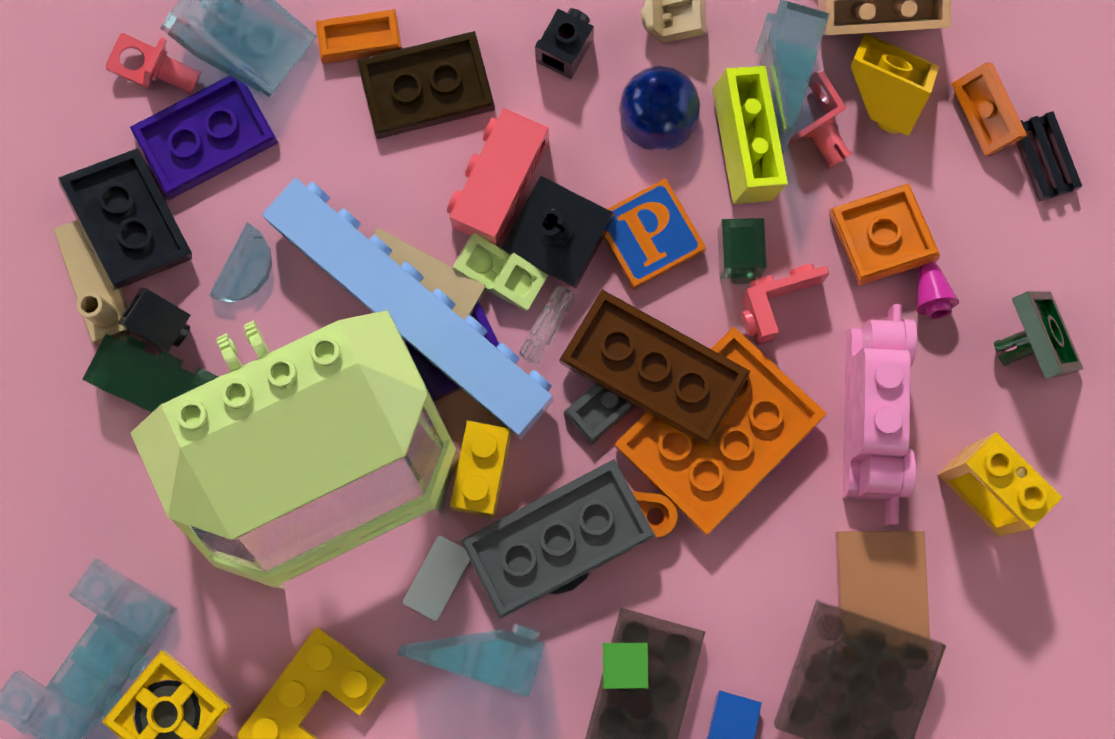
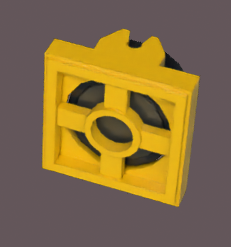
(167, 709)

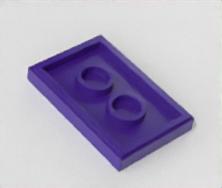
(203, 135)

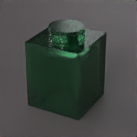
(741, 249)

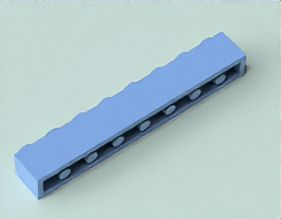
(420, 316)

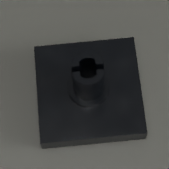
(558, 231)

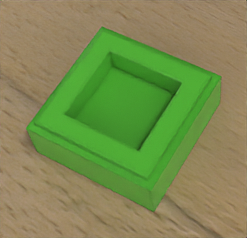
(625, 665)

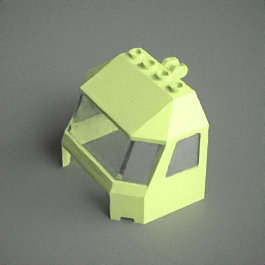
(300, 450)

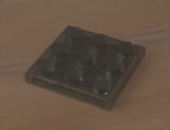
(858, 678)

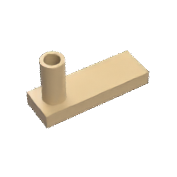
(95, 298)

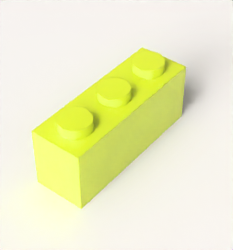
(749, 135)

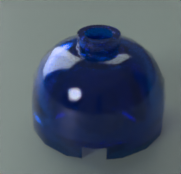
(659, 108)

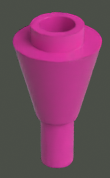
(934, 292)

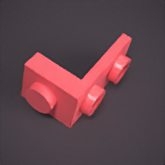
(758, 316)

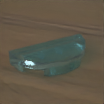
(245, 268)

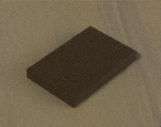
(426, 85)

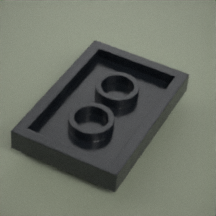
(125, 219)

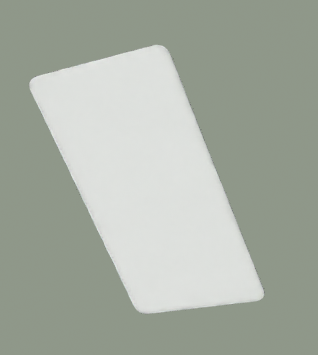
(437, 578)

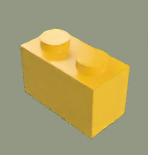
(480, 469)

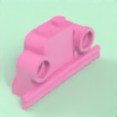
(878, 412)

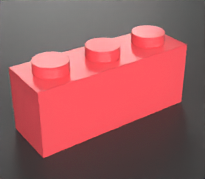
(498, 176)

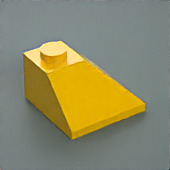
(892, 83)

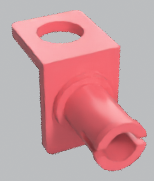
(155, 65)
(822, 130)

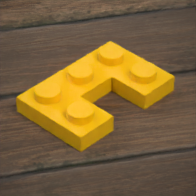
(316, 668)

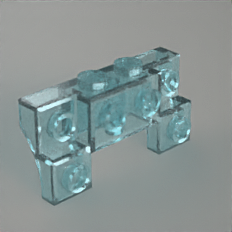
(98, 665)

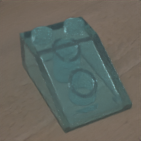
(242, 38)
(789, 52)
(491, 657)

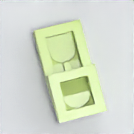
(501, 272)

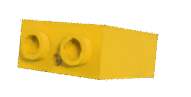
(997, 488)

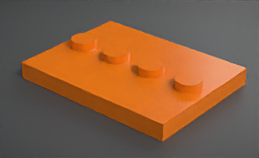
(754, 437)

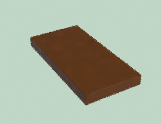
(654, 367)

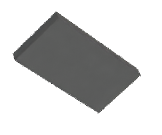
(557, 538)

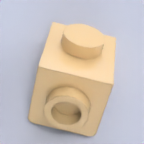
(674, 19)

